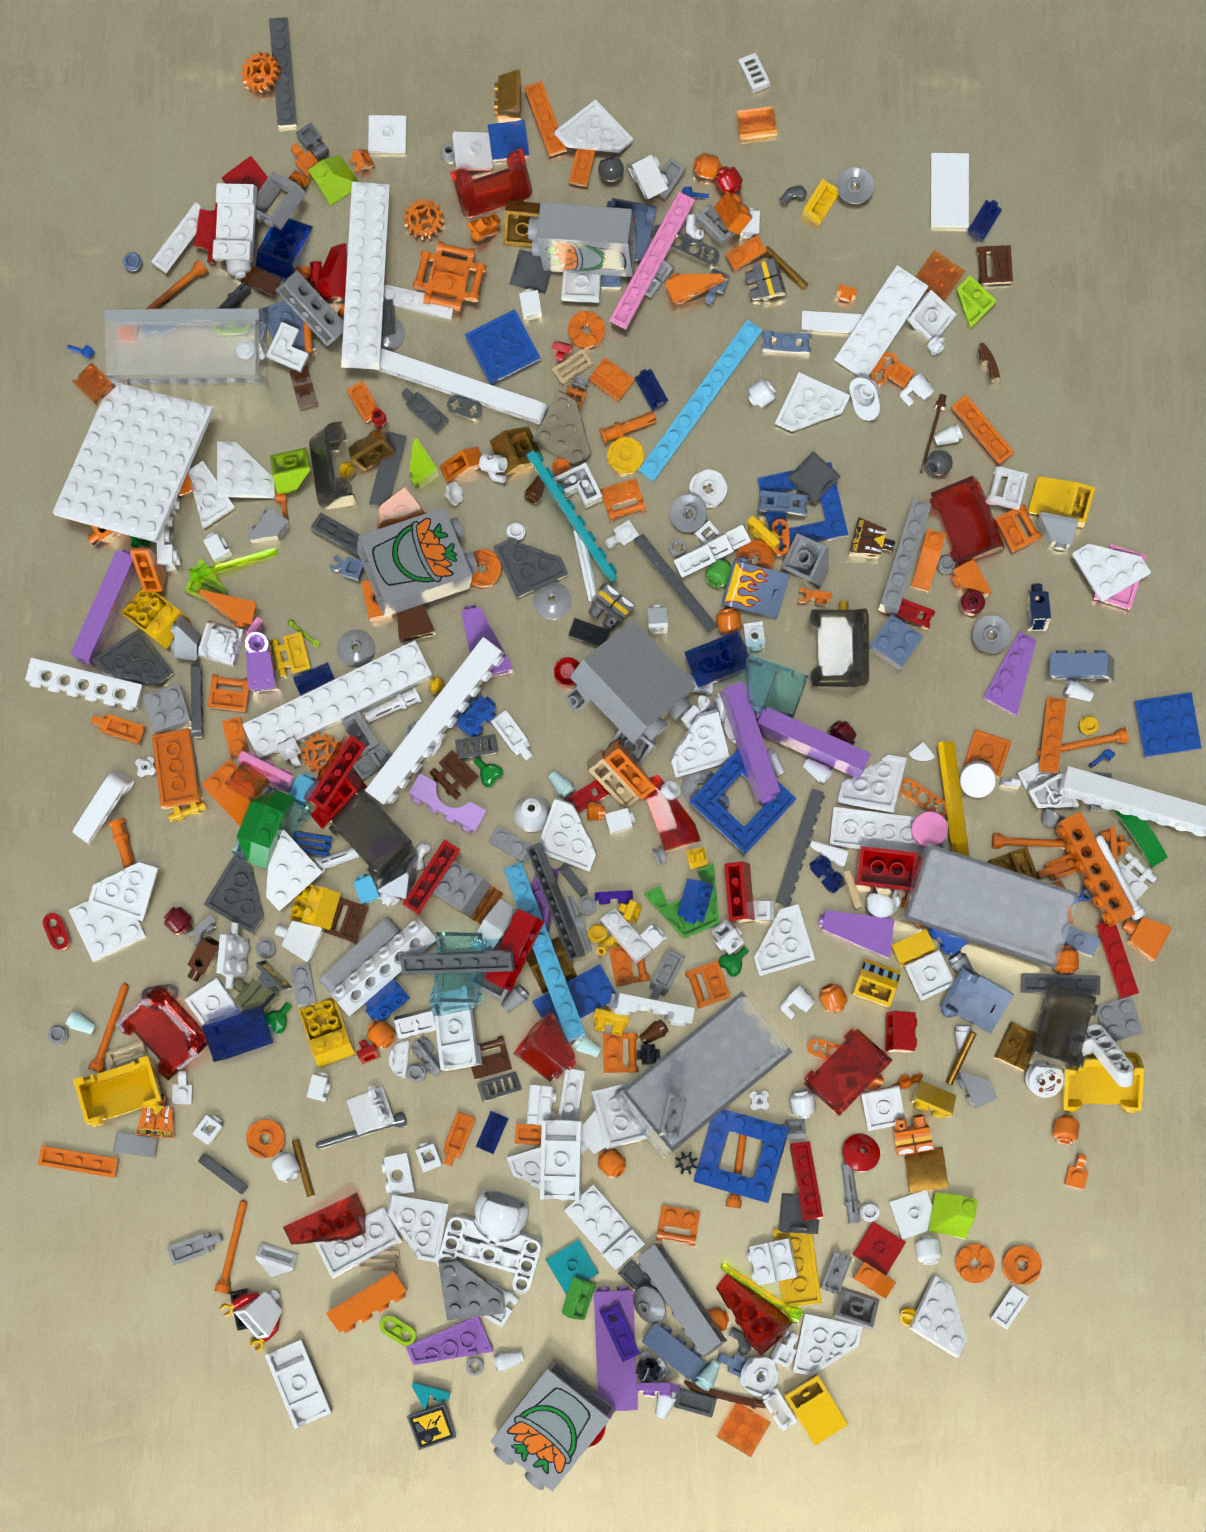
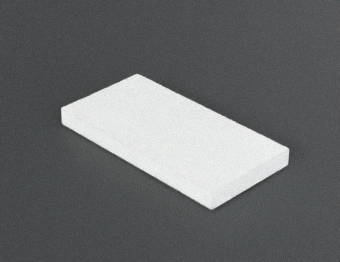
(950, 190)
(344, 1255)

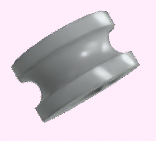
(580, 383)
(677, 542)
(659, 855)
(469, 1369)

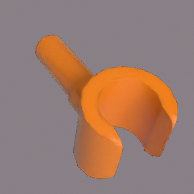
(282, 498)

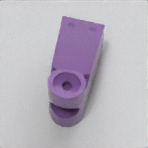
(260, 663)

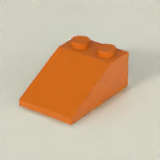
(228, 799)

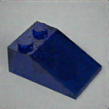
(283, 248)
(718, 659)
(237, 1033)

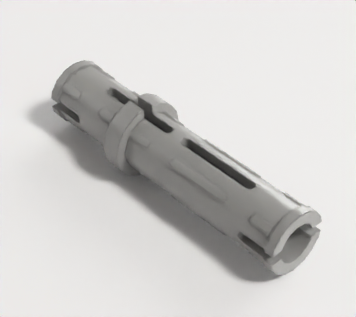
(853, 1214)

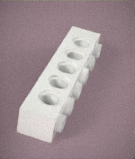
(38, 668)
(381, 967)

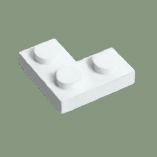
(283, 350)

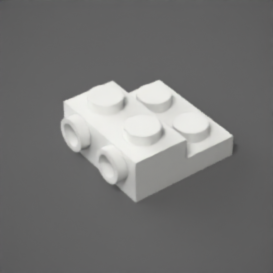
(772, 1261)

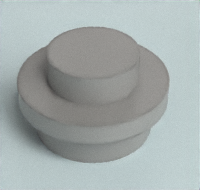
(946, 564)
(586, 905)
(265, 948)
(57, 1034)
(416, 1072)

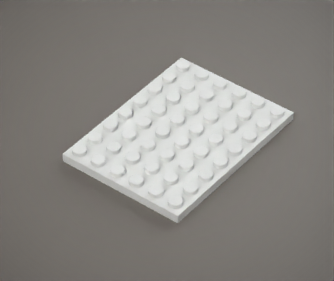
(133, 462)

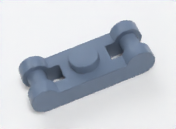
(786, 342)
(783, 502)

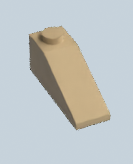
(611, 780)

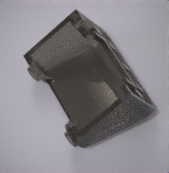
(329, 491)
(841, 647)
(371, 834)
(1062, 1029)

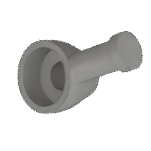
(448, 157)
(1051, 817)

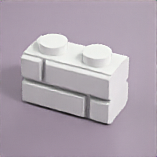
(540, 1104)

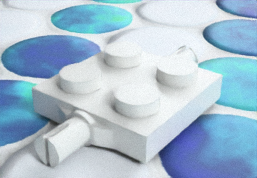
(232, 955)

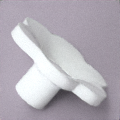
(454, 493)

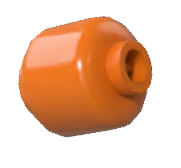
(706, 166)
(728, 620)
(1068, 961)
(833, 997)
(381, 1034)
(1066, 1129)
(611, 1163)
(719, 1317)

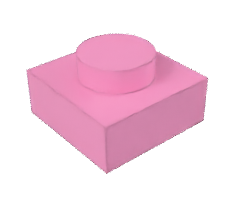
(255, 626)

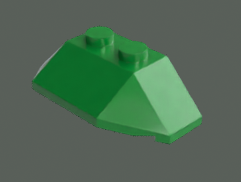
(264, 826)

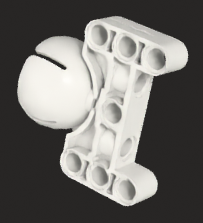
(497, 1228)

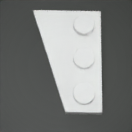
(205, 493)

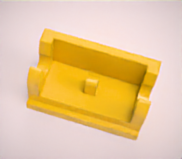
(820, 202)
(913, 948)

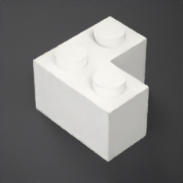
(647, 175)
(580, 481)
(496, 924)

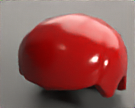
(564, 669)

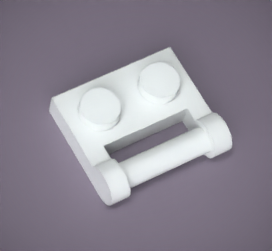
(1013, 490)

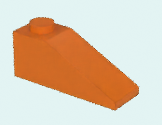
(686, 286)
(928, 560)
(150, 573)
(233, 608)
(628, 769)

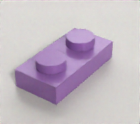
(664, 1389)

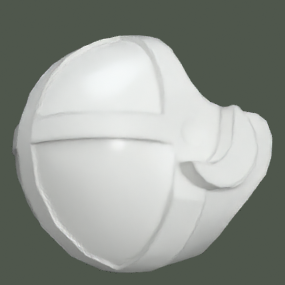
(882, 905)

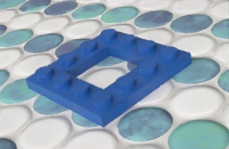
(831, 528)
(740, 836)
(763, 1182)

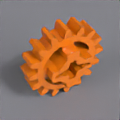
(261, 63)
(430, 223)
(316, 761)

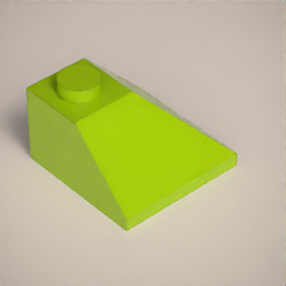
(333, 178)
(421, 466)
(289, 469)
(952, 1214)

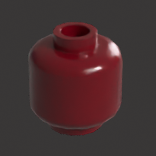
(971, 597)
(843, 731)
(178, 920)

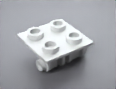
(370, 1110)

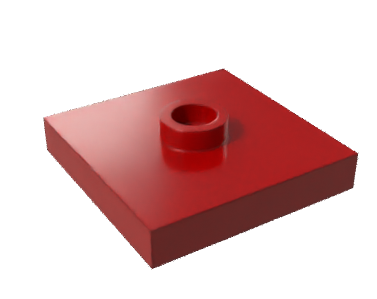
(246, 173)
(879, 1248)

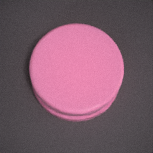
(929, 828)

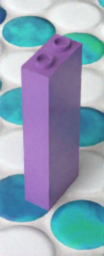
(105, 608)
(812, 742)
(750, 743)
(615, 1378)

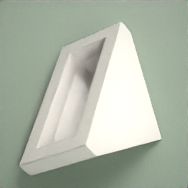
(275, 1260)

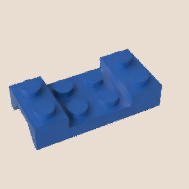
(588, 992)

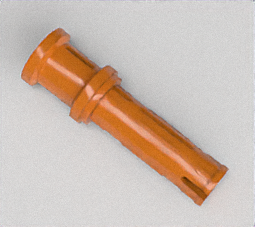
(619, 429)
(121, 839)

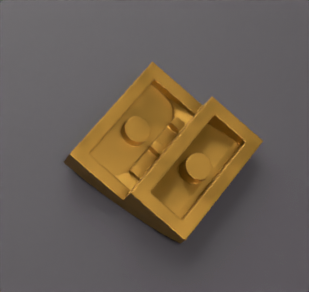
(1017, 861)
(1016, 1046)
(926, 1170)

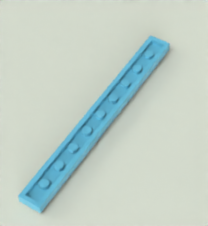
(700, 400)
(546, 955)

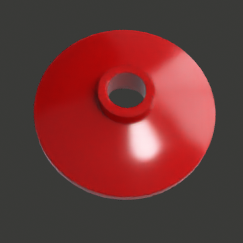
(855, 1158)

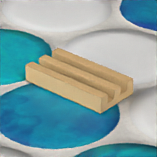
(559, 375)
(852, 889)
(111, 1060)
(383, 1268)

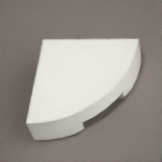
(921, 753)
(1014, 783)

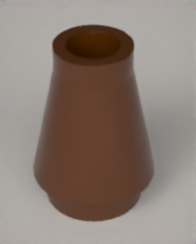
(535, 491)
(654, 1031)

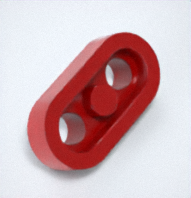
(56, 932)

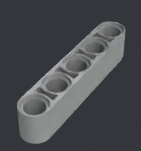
(360, 954)

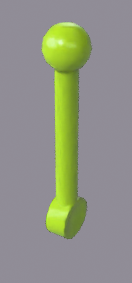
(315, 643)

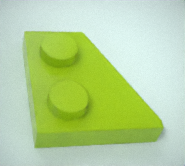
(975, 300)
(208, 583)

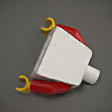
(258, 1313)

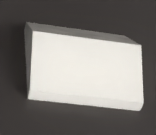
(931, 316)

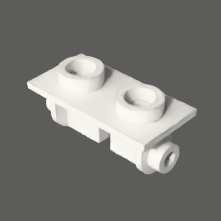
(783, 1414)

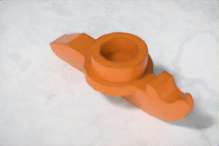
(906, 1081)

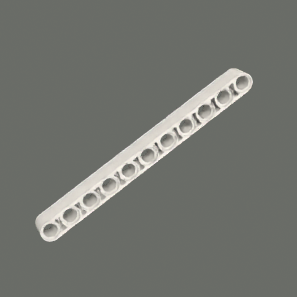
(462, 386)

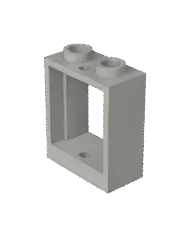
(286, 207)

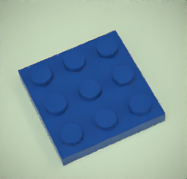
(502, 347)
(1167, 724)

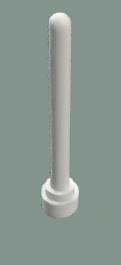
(1137, 908)

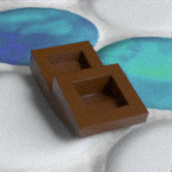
(262, 281)
(987, 358)
(303, 388)

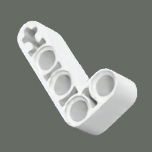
(102, 804)
(1109, 1054)

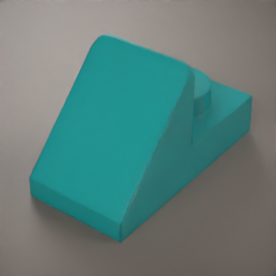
(425, 1391)

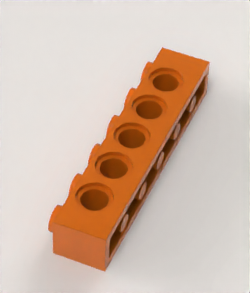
(1095, 858)

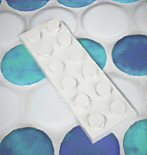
(881, 323)
(873, 829)

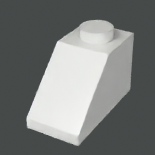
(657, 619)

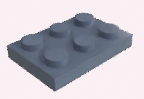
(284, 313)

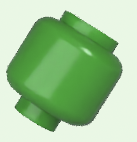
(718, 573)

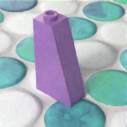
(478, 627)
(860, 930)

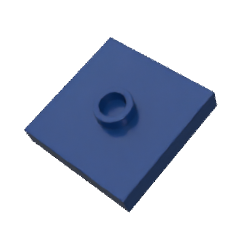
(507, 138)

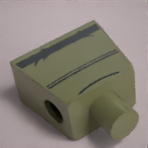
(254, 995)

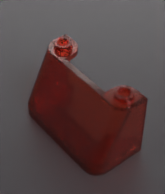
(493, 190)
(967, 520)
(164, 1030)
(546, 1048)
(847, 1072)

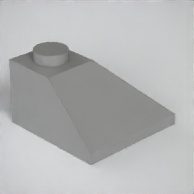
(1057, 529)
(807, 559)

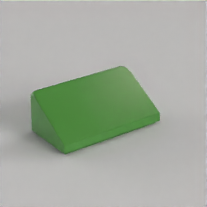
(578, 1298)

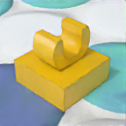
(697, 858)
(631, 911)

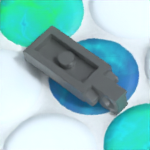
(425, 410)

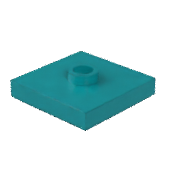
(571, 1263)

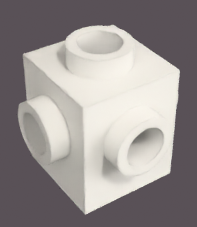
(727, 937)

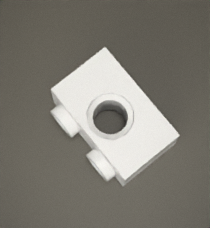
(402, 1163)

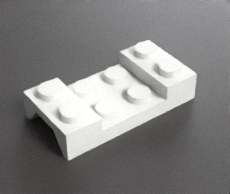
(235, 222)
(166, 553)
(676, 1014)
(457, 1041)
(561, 1159)
(604, 1227)
(298, 1384)

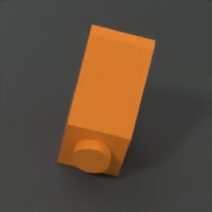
(461, 464)
(970, 578)
(874, 1279)

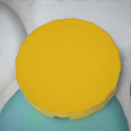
(625, 455)

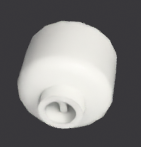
(238, 268)
(762, 393)
(803, 1103)
(285, 1166)
(928, 1250)

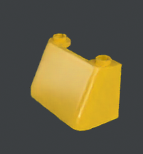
(1096, 1086)
(118, 1091)

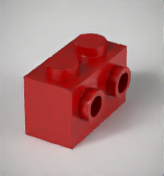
(901, 1031)

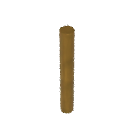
(787, 269)
(961, 1057)
(303, 1168)

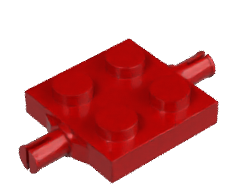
(206, 231)

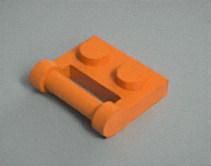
(620, 494)
(1012, 530)
(228, 699)
(623, 969)
(714, 982)
(614, 1053)
(681, 1219)

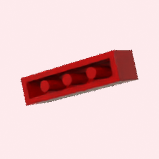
(334, 772)
(431, 877)
(520, 939)

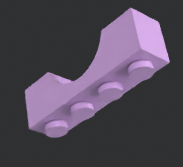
(469, 816)

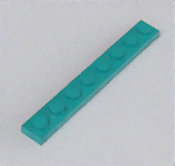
(576, 521)

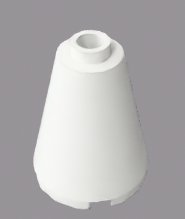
(534, 820)

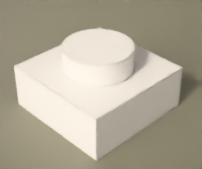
(763, 910)

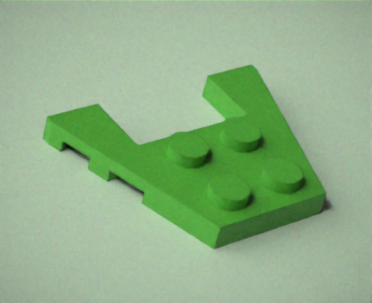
(670, 911)

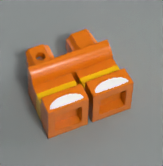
(904, 1133)

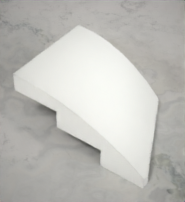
(1044, 787)

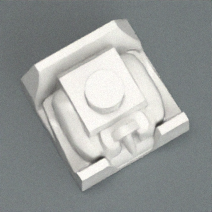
(221, 643)

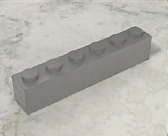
(904, 557)
(681, 1299)

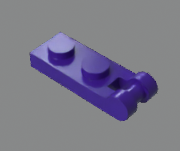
(620, 1333)

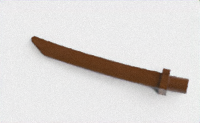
(940, 405)
(753, 1402)

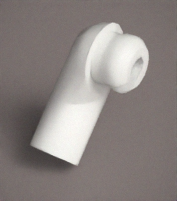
(691, 229)
(421, 850)

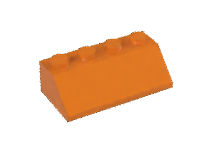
(367, 1301)

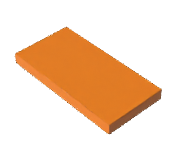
(175, 768)

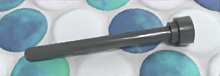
(399, 1121)

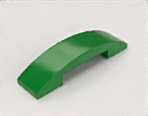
(1144, 838)

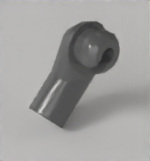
(792, 192)
(744, 1346)

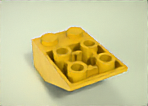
(1062, 498)
(153, 616)
(326, 1032)
(933, 1099)
(815, 1409)

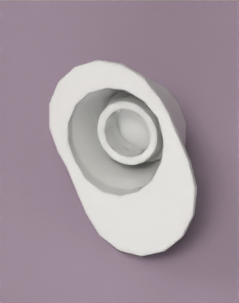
(865, 397)

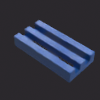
(326, 845)

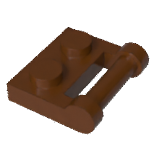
(1000, 265)
(352, 921)
(495, 1062)

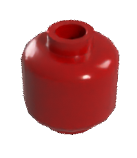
(729, 179)

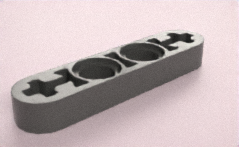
(687, 242)
(196, 701)

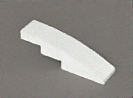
(712, 550)

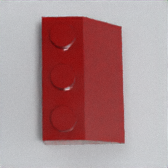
(886, 868)

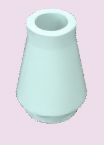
(561, 784)
(80, 1022)
(586, 1046)
(708, 1376)

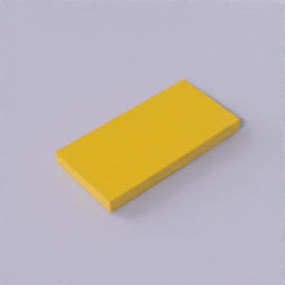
(806, 1287)

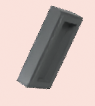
(635, 1276)
(695, 1402)

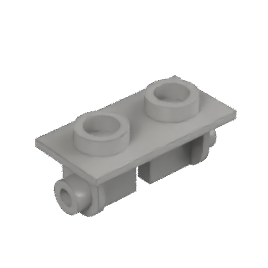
(422, 1049)

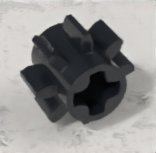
(648, 1054)
(681, 1164)
(648, 1370)

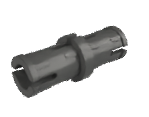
(235, 297)

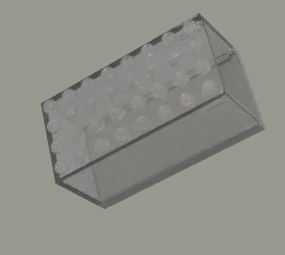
(186, 346)
(990, 905)
(707, 1069)

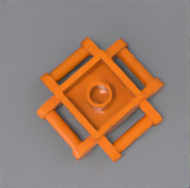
(449, 276)

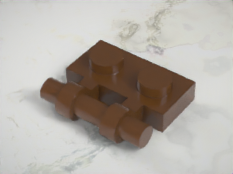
(458, 770)

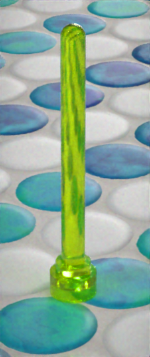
(197, 574)
(793, 1313)

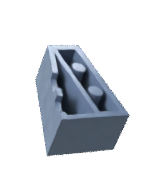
(1082, 665)
(675, 1351)

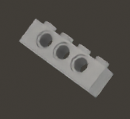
(311, 308)

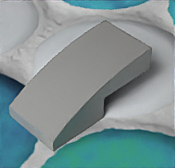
(662, 274)
(372, 762)
(135, 1145)

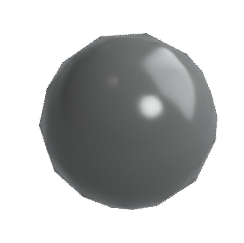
(611, 169)
(939, 462)

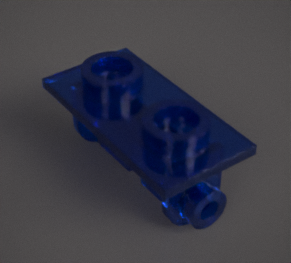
(985, 219)
(651, 388)
(313, 678)
(832, 879)
(492, 1132)

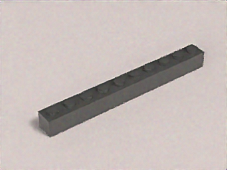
(675, 584)
(798, 852)
(555, 901)

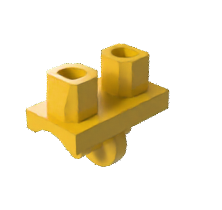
(607, 1016)

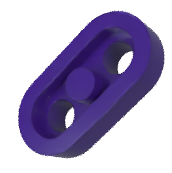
(605, 897)

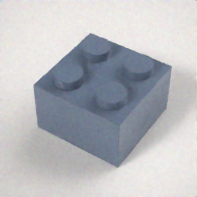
(895, 642)

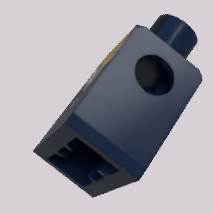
(1038, 609)

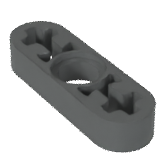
(223, 1173)

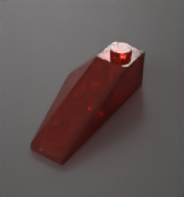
(671, 820)
(335, 1222)
(756, 1316)

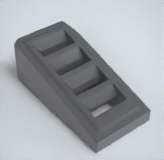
(492, 743)
(483, 1093)

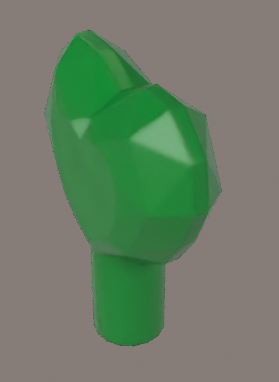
(488, 772)
(733, 962)
(277, 1018)

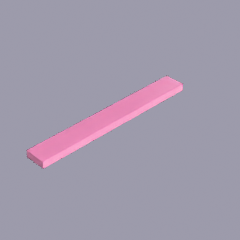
(652, 260)

